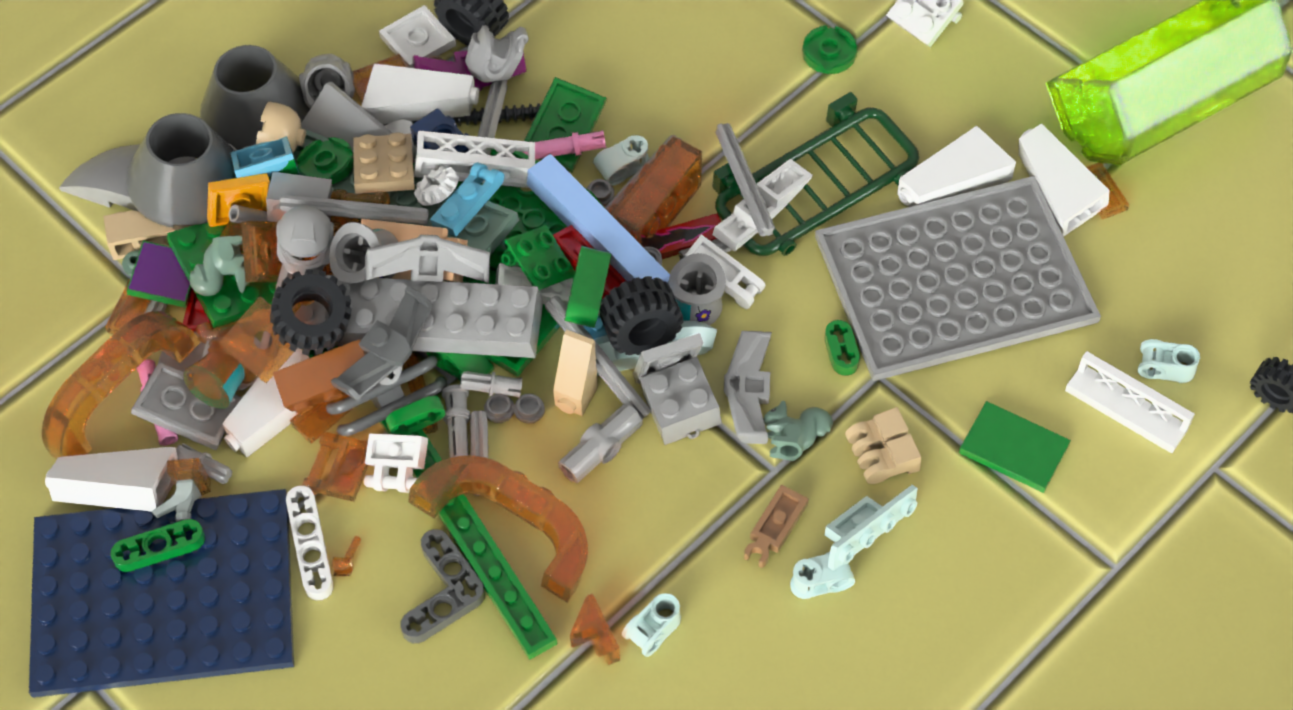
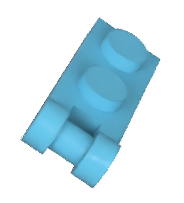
(468, 199)

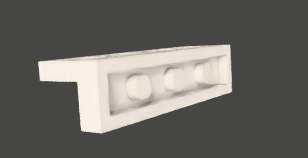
(513, 168)
(1129, 403)

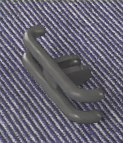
(387, 397)

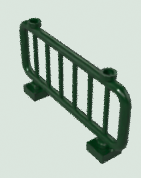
(841, 118)

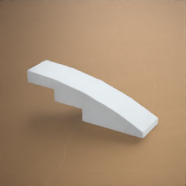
(776, 190)

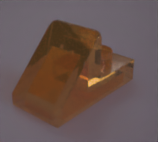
(593, 626)

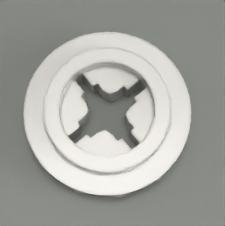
(427, 190)

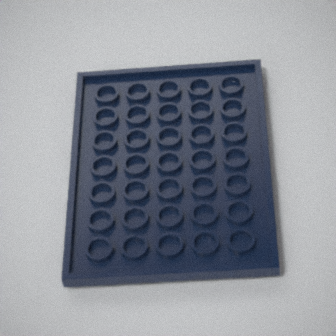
(169, 621)

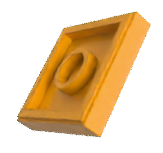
(242, 191)

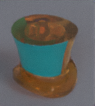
(217, 376)

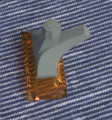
(190, 483)

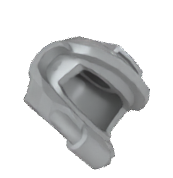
(495, 58)
(325, 69)
(303, 234)

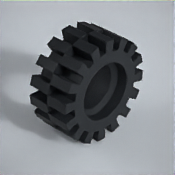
(1274, 384)

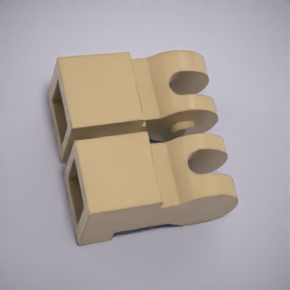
(897, 450)

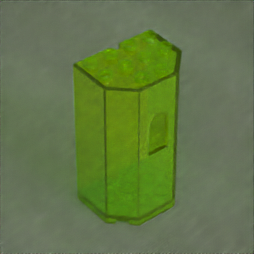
(1170, 77)

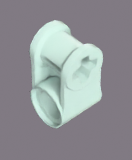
(620, 161)
(1166, 361)
(819, 577)
(649, 628)

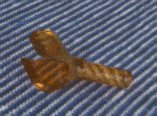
(344, 565)

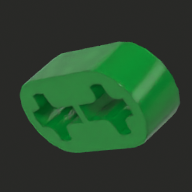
(836, 349)
(415, 416)

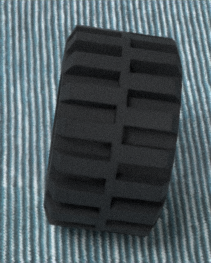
(468, 16)
(320, 290)
(640, 315)

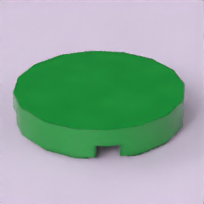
(829, 49)
(326, 159)

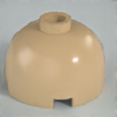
(281, 122)

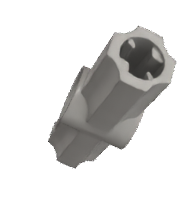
(600, 443)

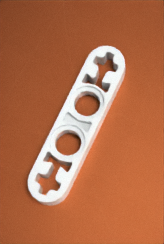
(309, 542)

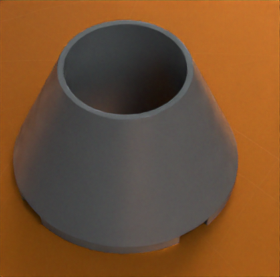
(234, 110)
(177, 192)

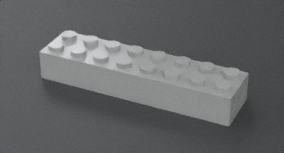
(462, 319)

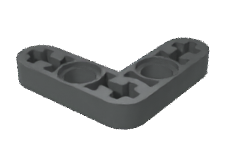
(452, 595)

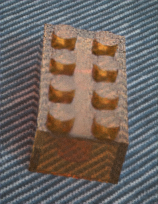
(660, 190)

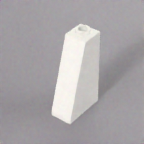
(414, 93)
(958, 168)
(1065, 182)
(259, 414)
(113, 478)

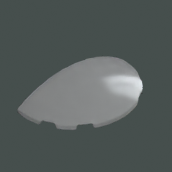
(104, 177)

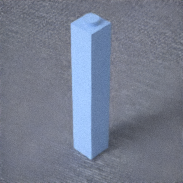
(582, 211)

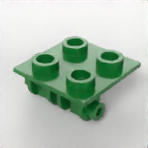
(538, 257)

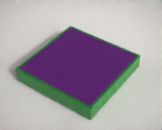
(159, 276)

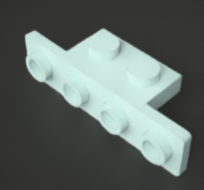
(864, 523)

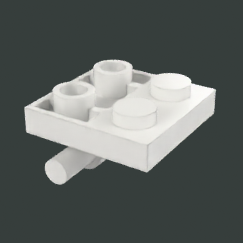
(925, 17)

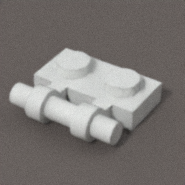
(394, 451)

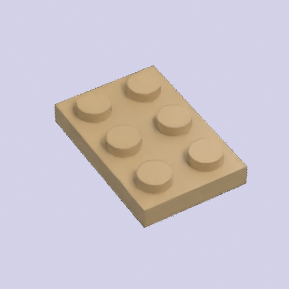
(383, 163)

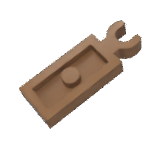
(776, 523)

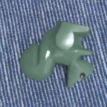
(220, 259)
(795, 435)

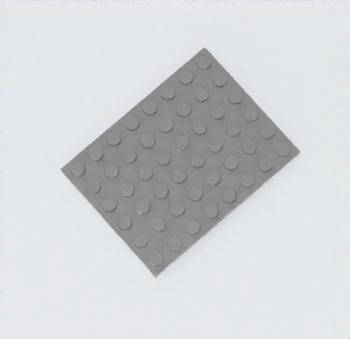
(955, 278)

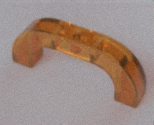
(103, 371)
(520, 497)

